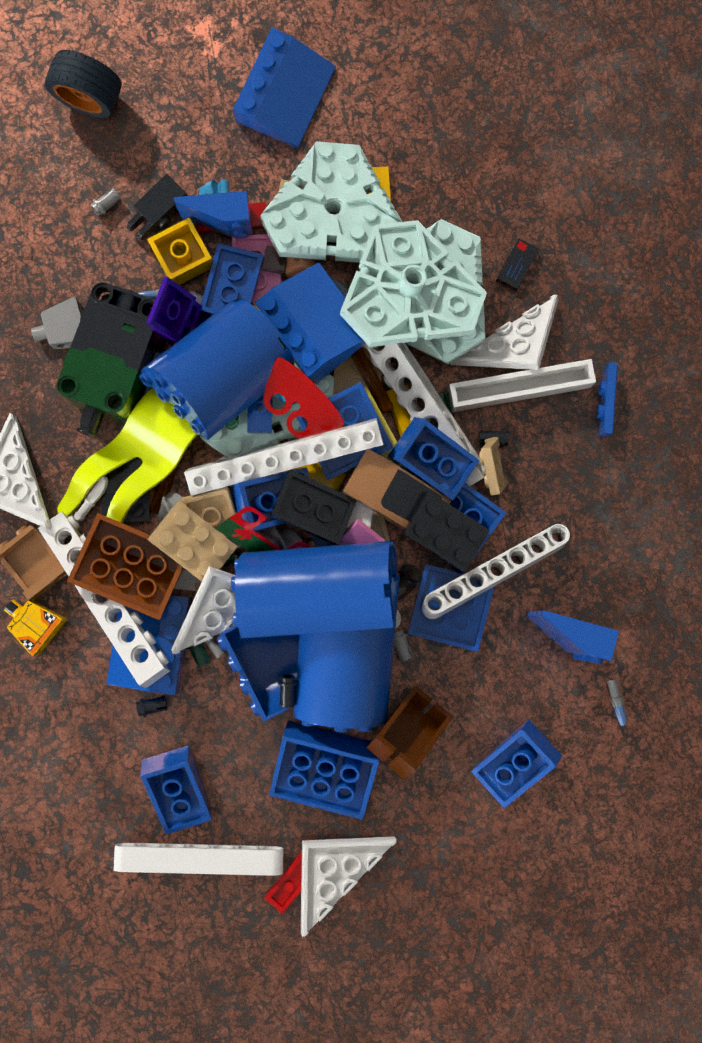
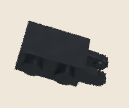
(156, 207)

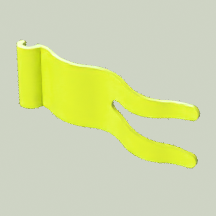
(149, 433)

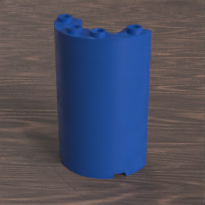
(314, 589)
(346, 676)

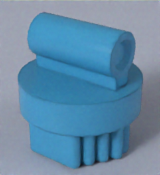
(214, 187)

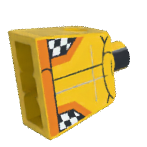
(33, 625)

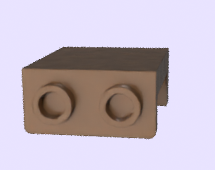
(31, 562)

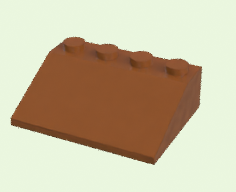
(125, 567)

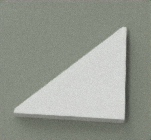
(515, 343)
(17, 478)
(210, 610)
(332, 870)

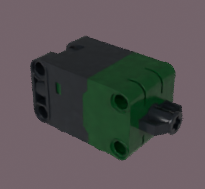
(108, 356)

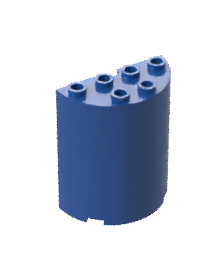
(217, 367)
(261, 665)

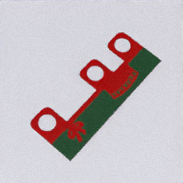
(241, 532)

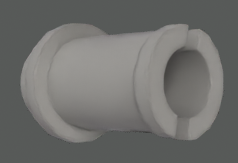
(105, 202)
(402, 646)

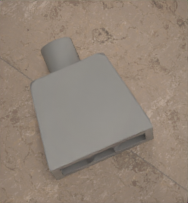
(59, 324)

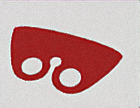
(297, 387)

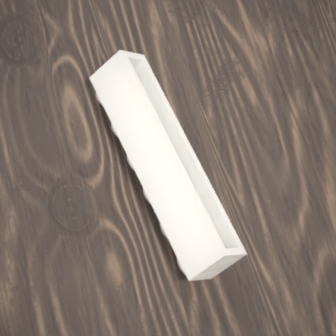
(521, 385)

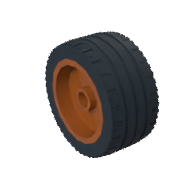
(83, 83)

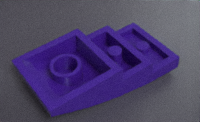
(174, 312)

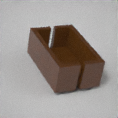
(410, 733)

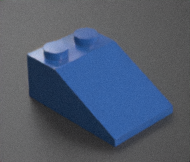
(220, 212)
(433, 457)
(261, 495)
(517, 763)
(175, 789)

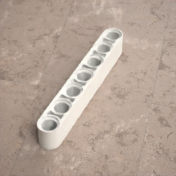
(503, 563)
(198, 859)

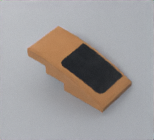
(387, 489)

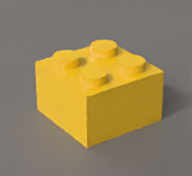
(181, 252)

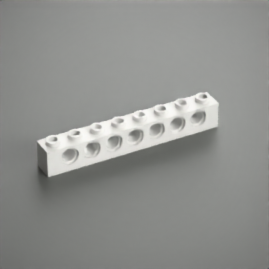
(422, 389)
(283, 457)
(145, 672)

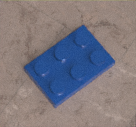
(231, 277)

